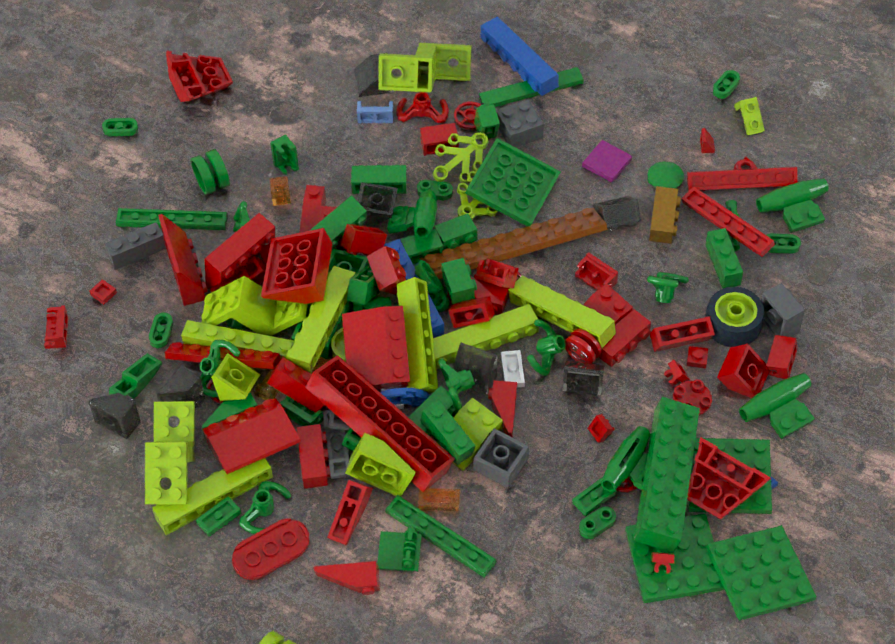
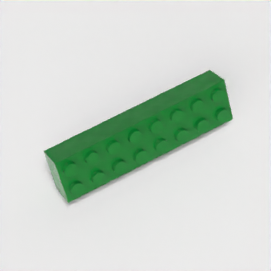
(667, 475)

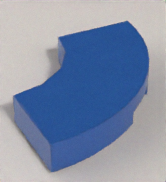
(409, 396)

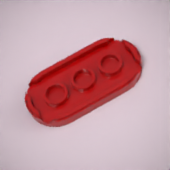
(270, 549)

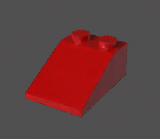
(609, 303)

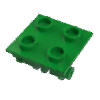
(399, 550)

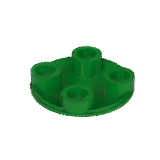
(665, 175)

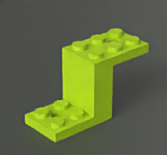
(423, 68)
(244, 304)
(170, 453)

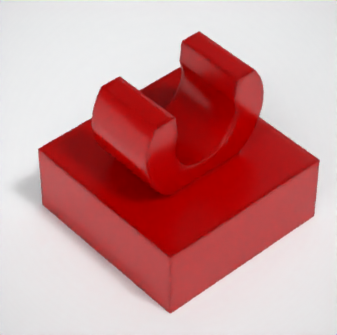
(678, 373)
(600, 428)
(662, 558)

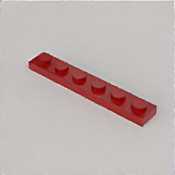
(742, 178)
(726, 219)
(196, 353)

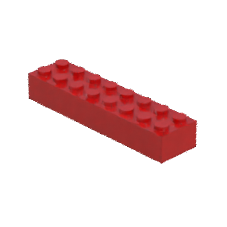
(371, 413)

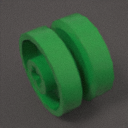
(210, 171)

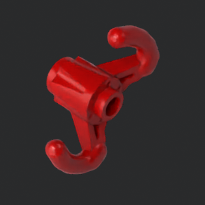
(422, 108)

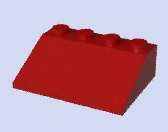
(238, 249)
(183, 262)
(298, 267)
(377, 346)
(251, 435)

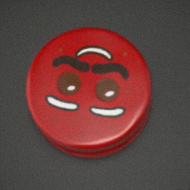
(583, 346)

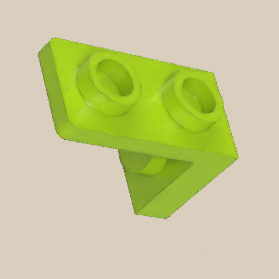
(751, 115)

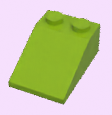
(477, 424)
(379, 466)

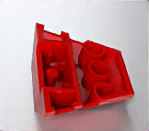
(196, 75)
(721, 481)

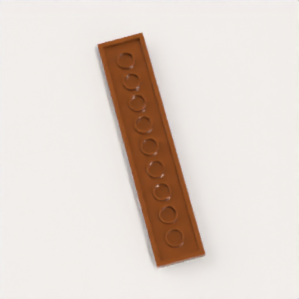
(522, 240)

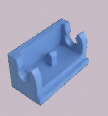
(375, 114)

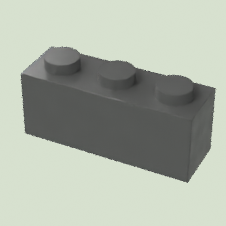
(135, 245)

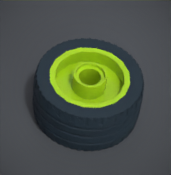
(735, 316)

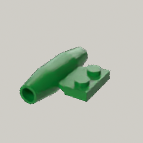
(796, 203)
(420, 216)
(780, 403)
(628, 461)

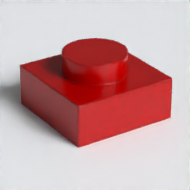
(103, 292)
(697, 357)

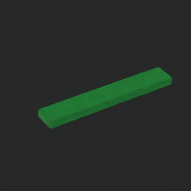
(524, 90)
(184, 219)
(441, 536)

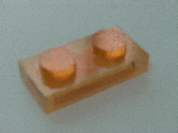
(439, 499)

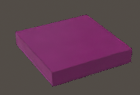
(607, 161)

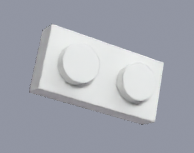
(513, 367)

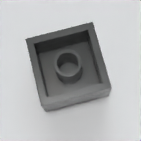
(520, 123)
(782, 311)
(501, 458)

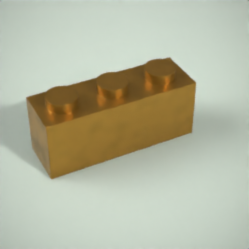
(664, 215)

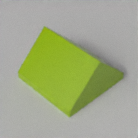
(233, 379)

